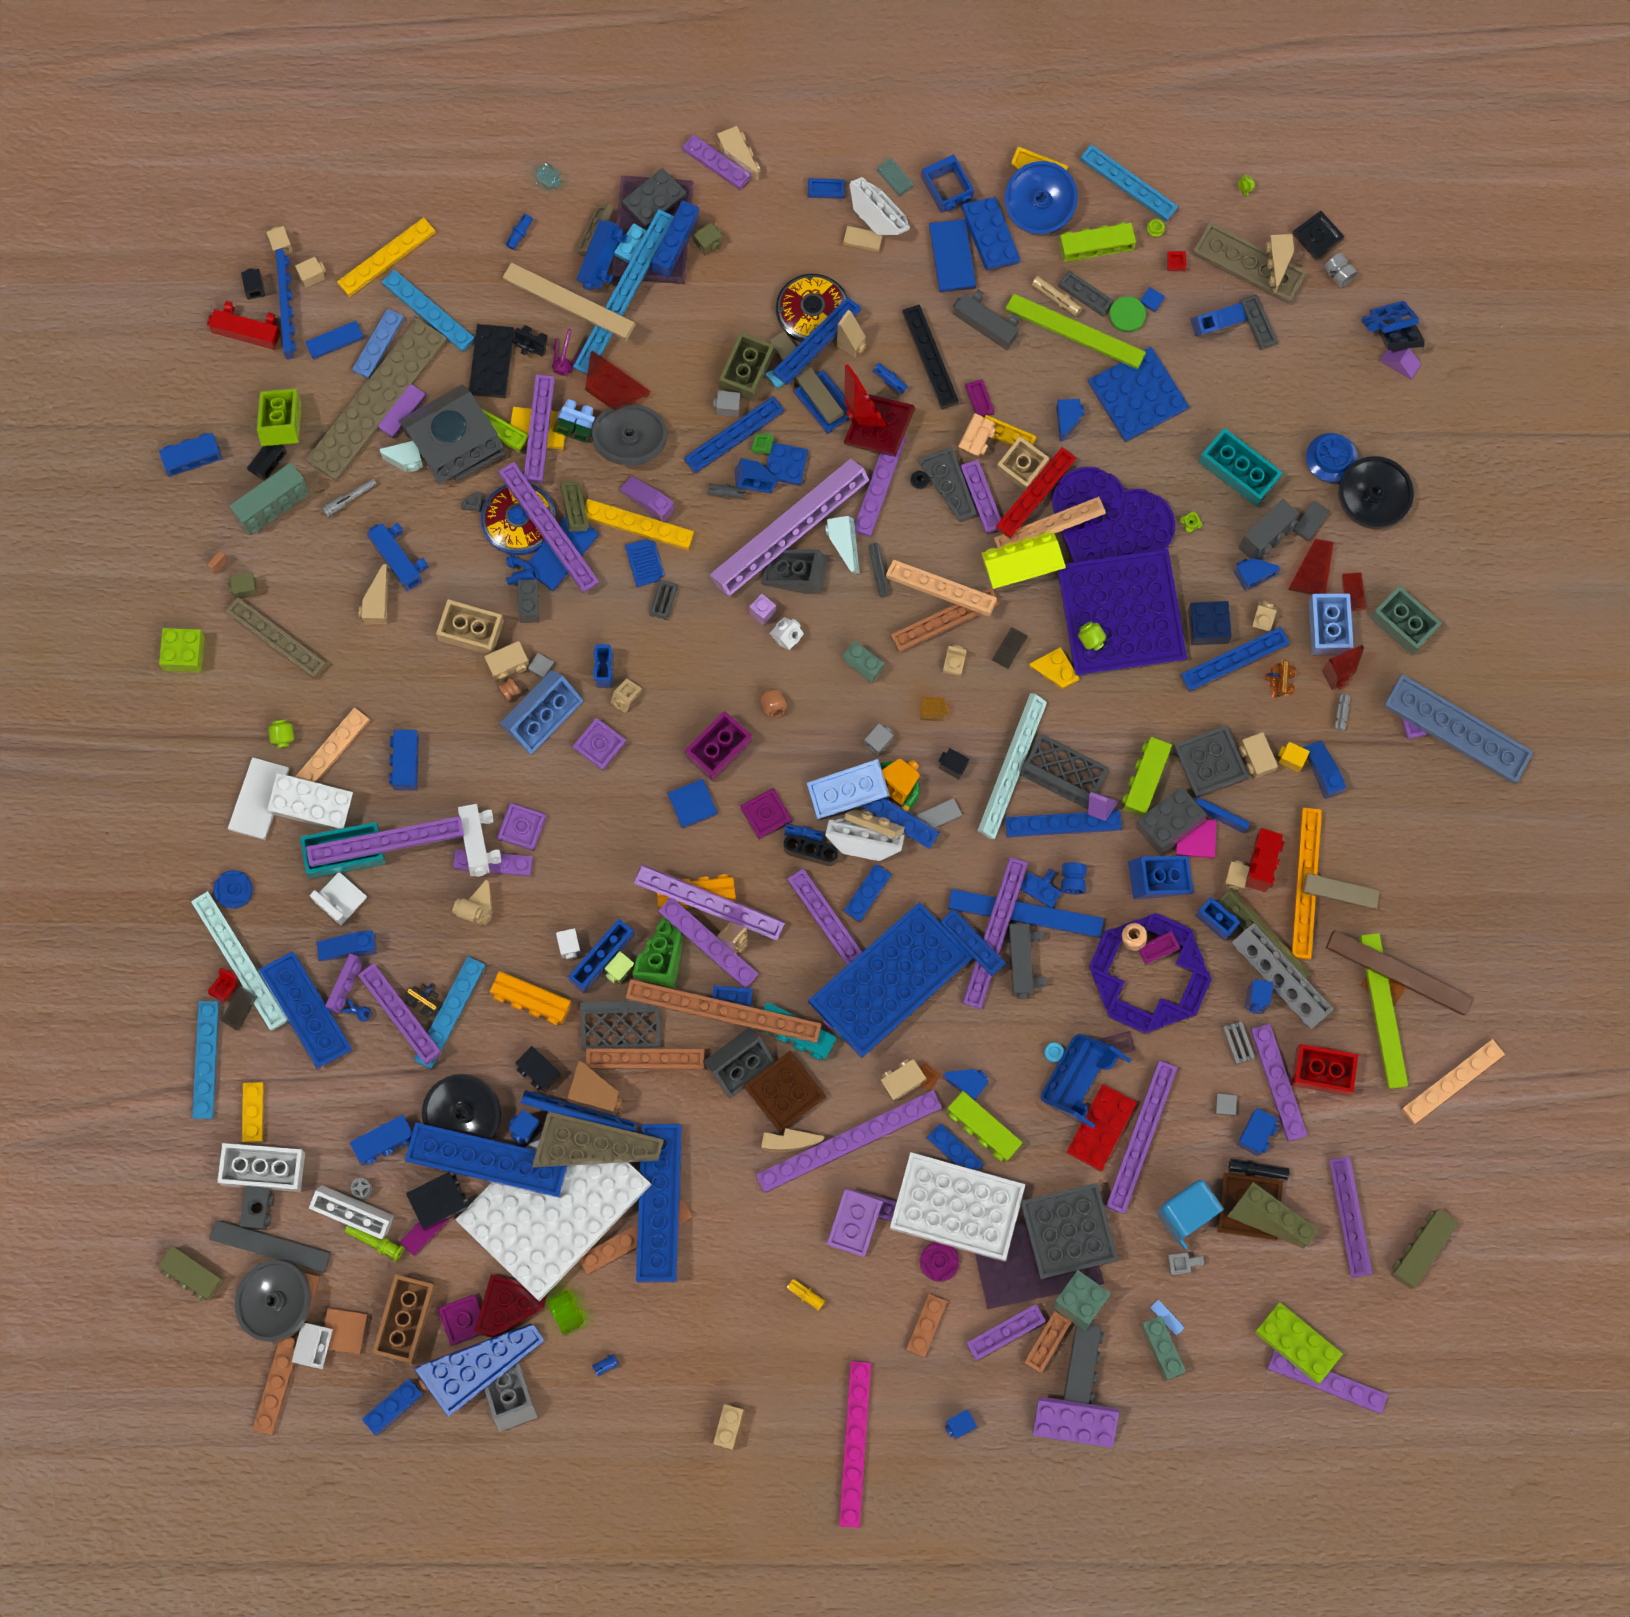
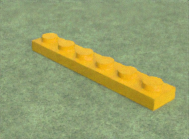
(386, 257)
(638, 524)

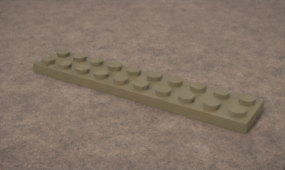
(376, 399)

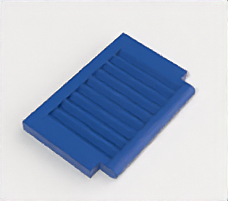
(644, 562)

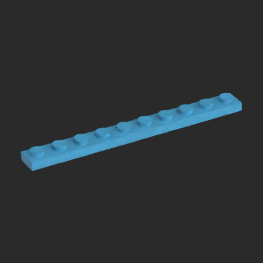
(627, 286)

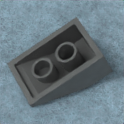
(797, 571)

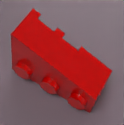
(1264, 860)

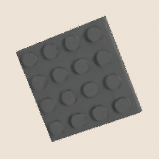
(1069, 1231)

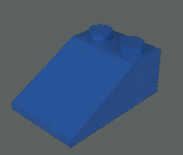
(1160, 876)

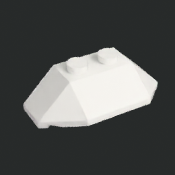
(877, 209)
(862, 842)

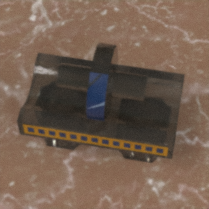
(415, 995)

